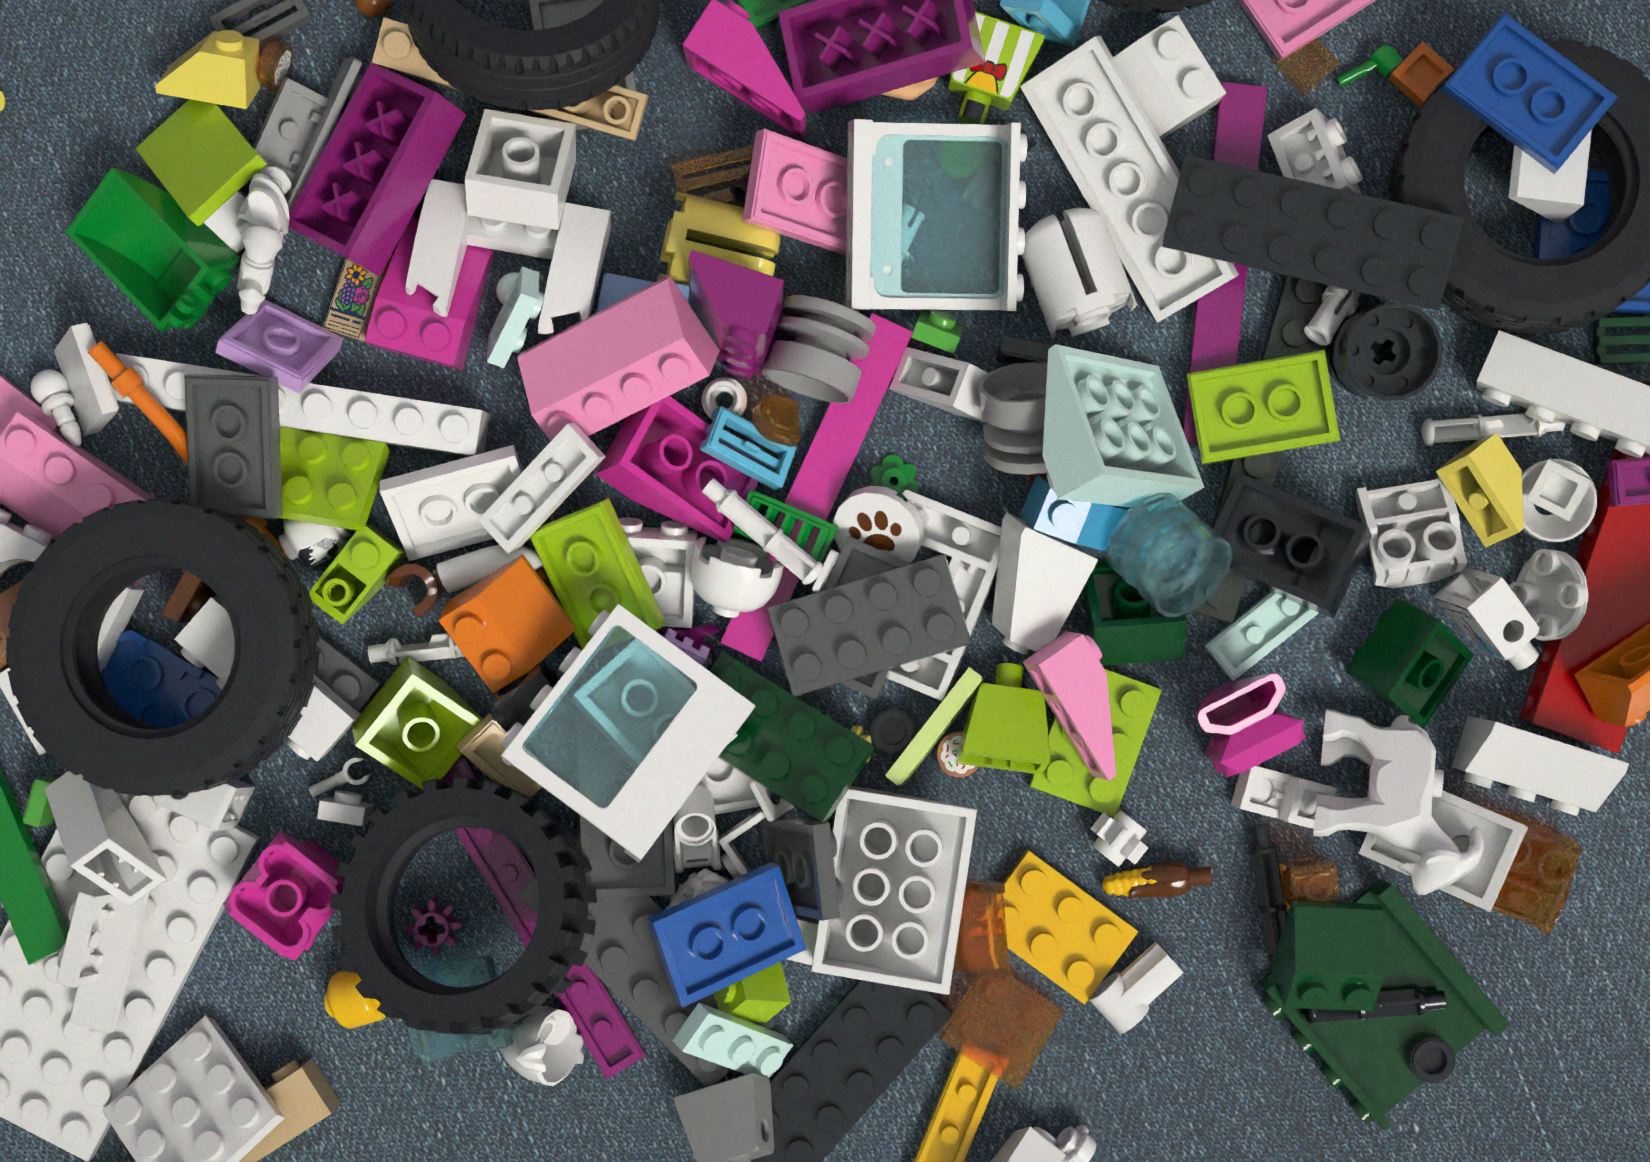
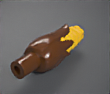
(1158, 880)

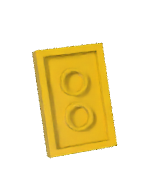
(1061, 927)

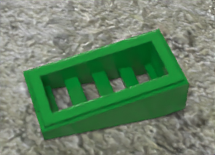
(774, 506)

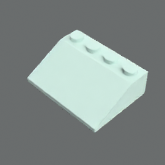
(1112, 431)

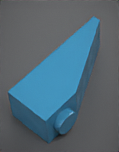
(1070, 520)

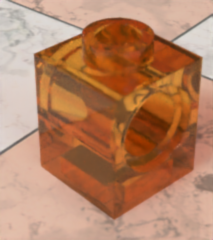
(1309, 880)

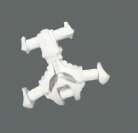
(262, 226)

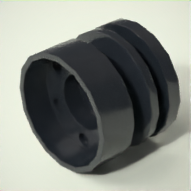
(1409, 349)

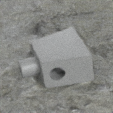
(729, 1120)

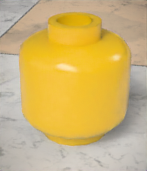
(347, 1004)

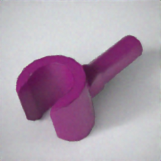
(694, 634)

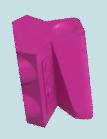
(1247, 724)
(287, 894)

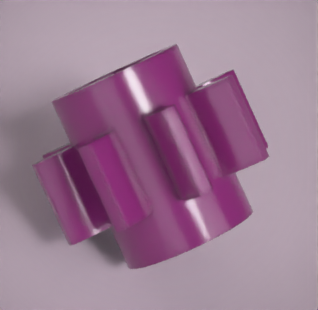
(427, 936)

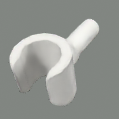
(338, 779)

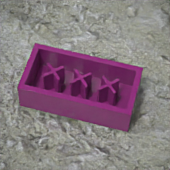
(875, 46)
(375, 168)

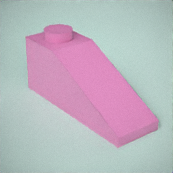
(1078, 694)

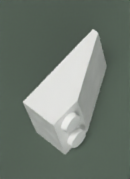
(1170, 77)

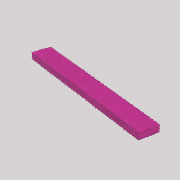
(825, 472)

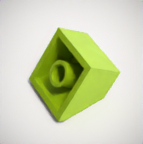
(415, 724)

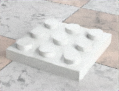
(194, 1103)

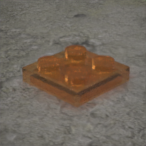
(1001, 1027)

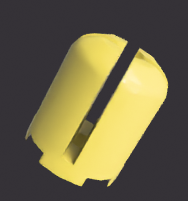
(718, 232)

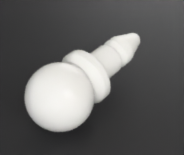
(52, 390)

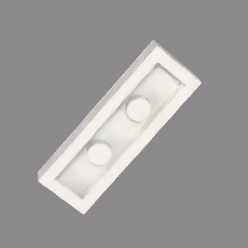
(541, 488)

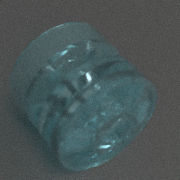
(1168, 554)

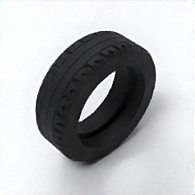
(533, 66)

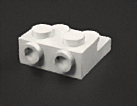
(666, 562)

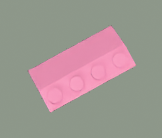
(617, 361)
(53, 480)

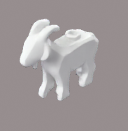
(1398, 797)

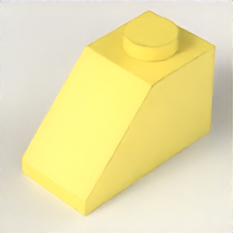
(216, 71)
(1487, 488)

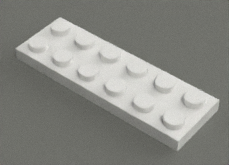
(1121, 173)

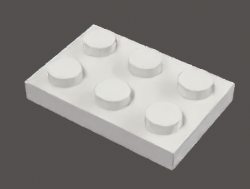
(442, 503)
(1456, 820)

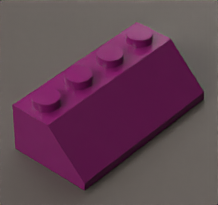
(736, 310)

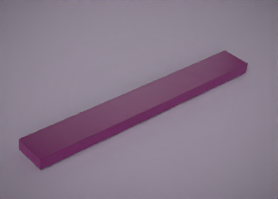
(1220, 311)
(587, 998)

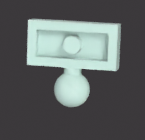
(520, 302)

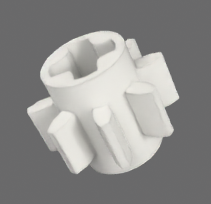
(1119, 838)

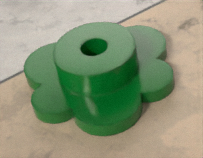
(894, 467)

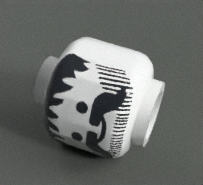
(312, 542)

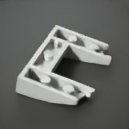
(446, 231)
(973, 566)

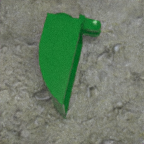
(152, 250)

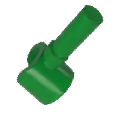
(1384, 60)

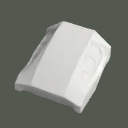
(1412, 533)

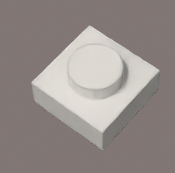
(1559, 489)
(345, 808)

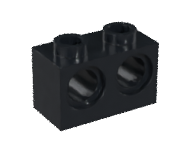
(514, 699)

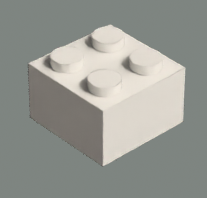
(520, 169)

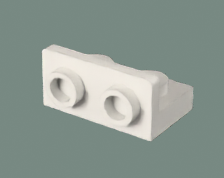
(1314, 153)

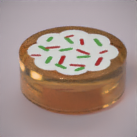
(274, 64)

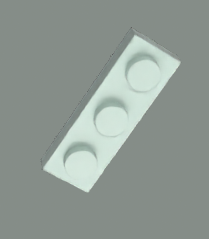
(732, 1042)

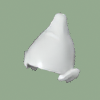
(545, 1047)

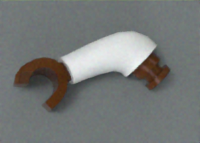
(460, 573)

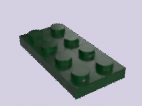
(791, 744)

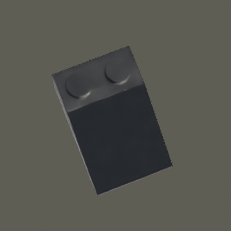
(1291, 544)

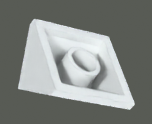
(1547, 193)

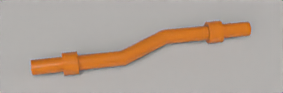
(129, 383)

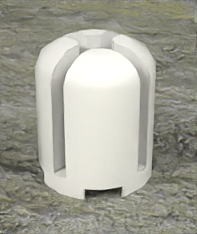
(1076, 271)

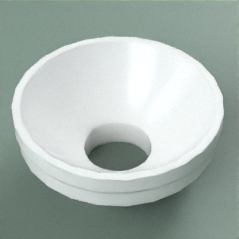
(1552, 527)

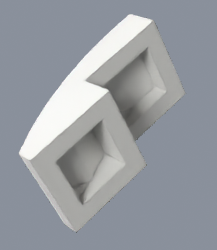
(1279, 795)

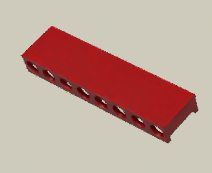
(1617, 607)

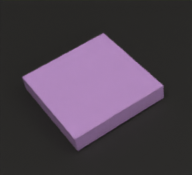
(280, 345)

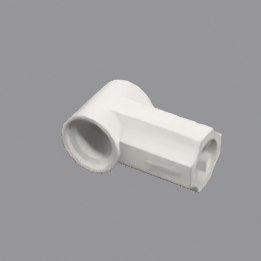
(1126, 995)

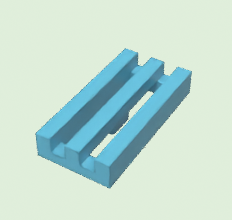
(739, 462)

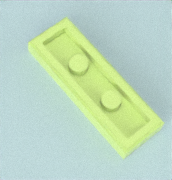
(935, 727)

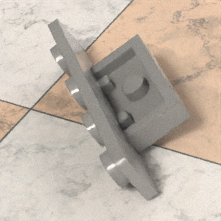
(302, 124)

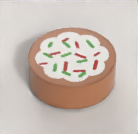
(946, 756)

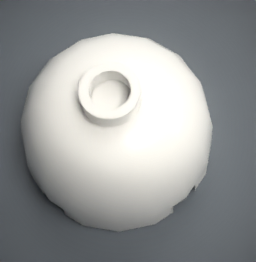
(734, 575)

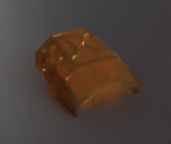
(1538, 876)
(982, 931)

